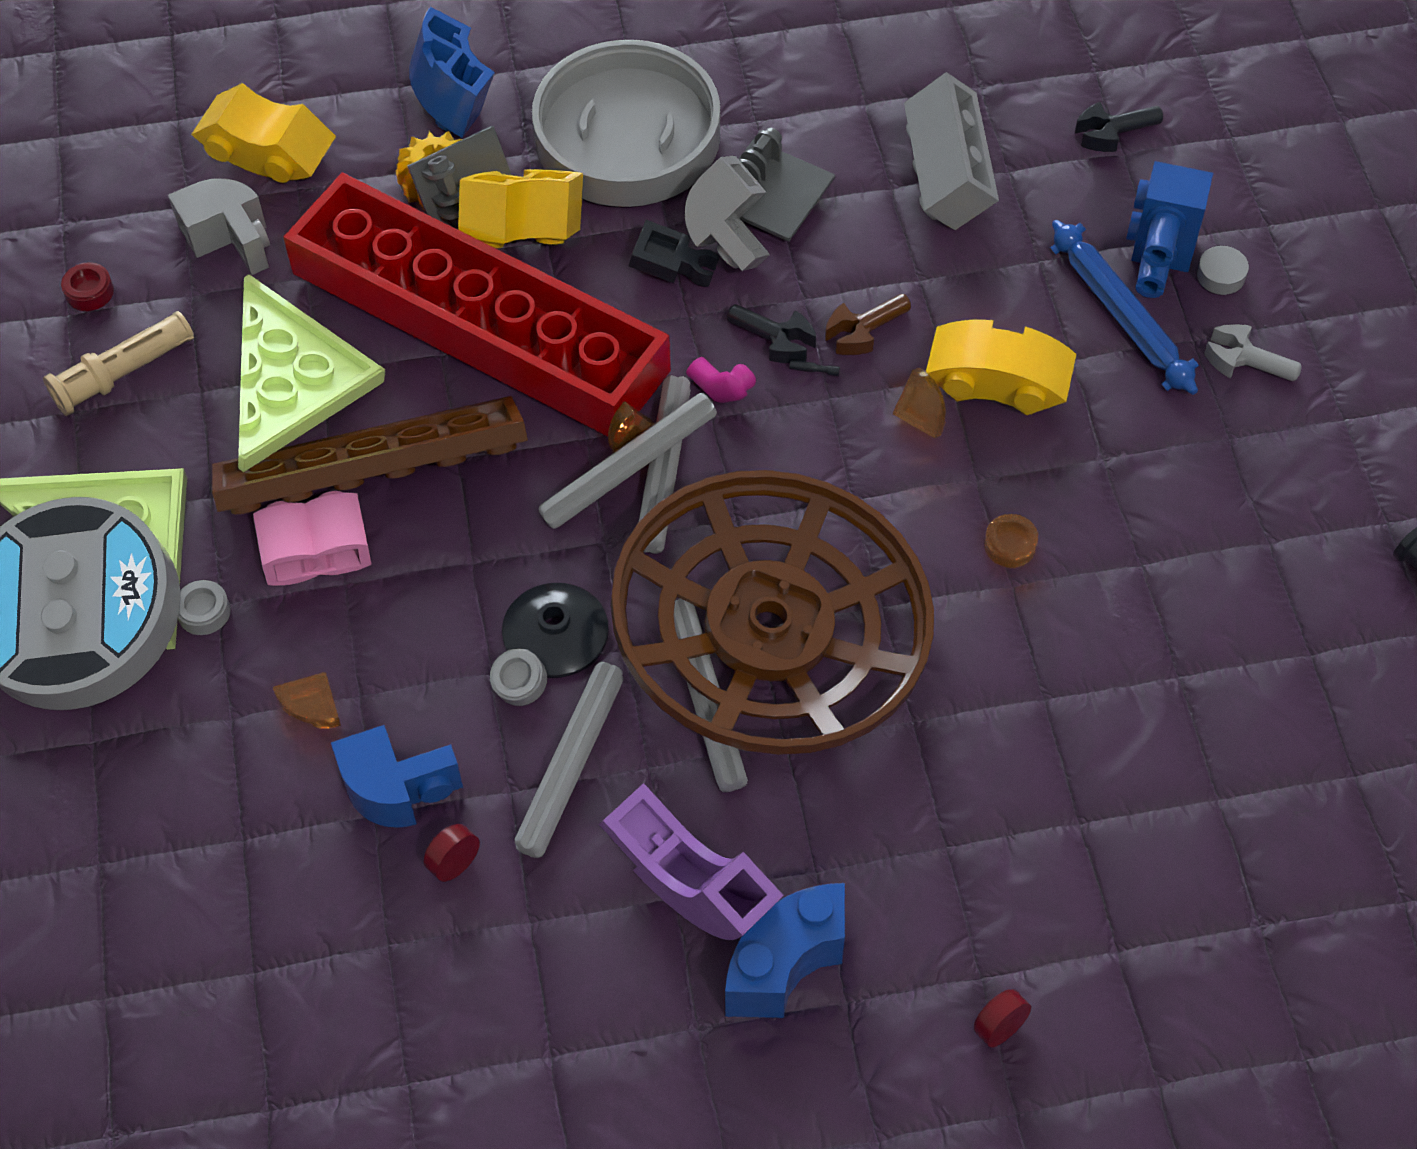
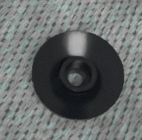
(564, 646)

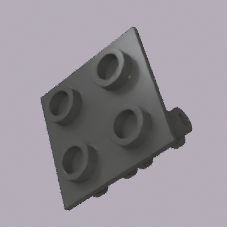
(440, 173)
(789, 184)

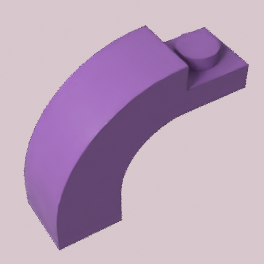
(701, 886)

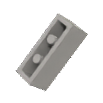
(950, 152)

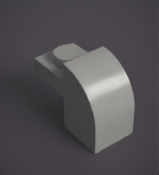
(715, 212)
(220, 214)

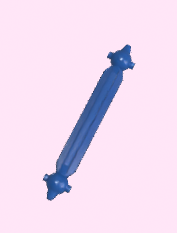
(1125, 307)

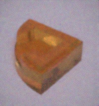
(922, 404)
(626, 426)
(309, 700)

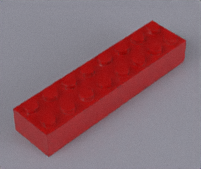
(477, 303)

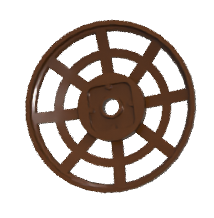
(774, 588)

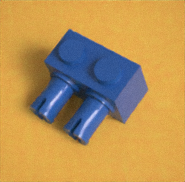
(1168, 224)

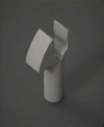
(1245, 353)

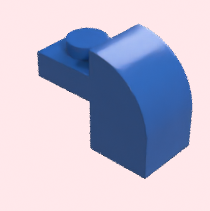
(387, 788)

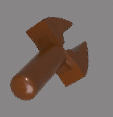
(862, 324)

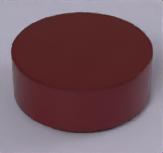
(87, 286)
(451, 852)
(1001, 1017)

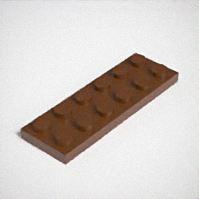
(369, 452)

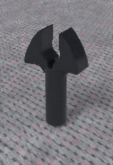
(1108, 127)
(778, 333)

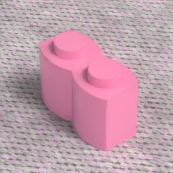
(311, 538)

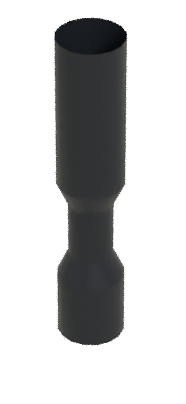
(813, 367)

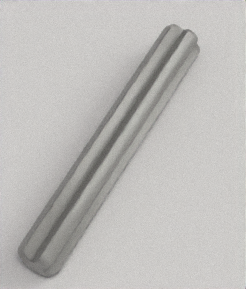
(627, 460)
(663, 469)
(723, 758)
(568, 760)

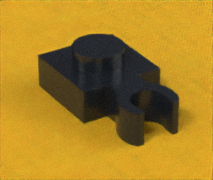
(666, 253)

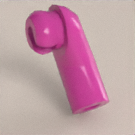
(722, 386)

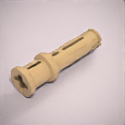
(98, 372)

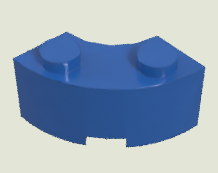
(448, 74)
(784, 947)

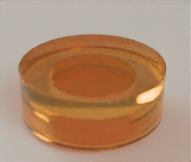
(1011, 540)

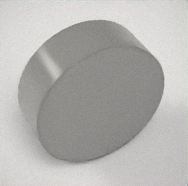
(1222, 270)
(203, 607)
(518, 677)

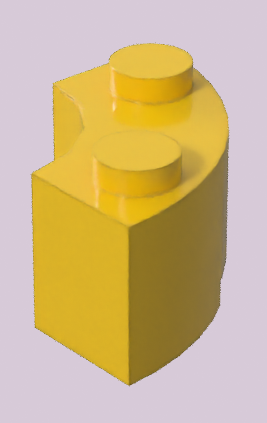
(263, 135)
(513, 207)
(1001, 365)

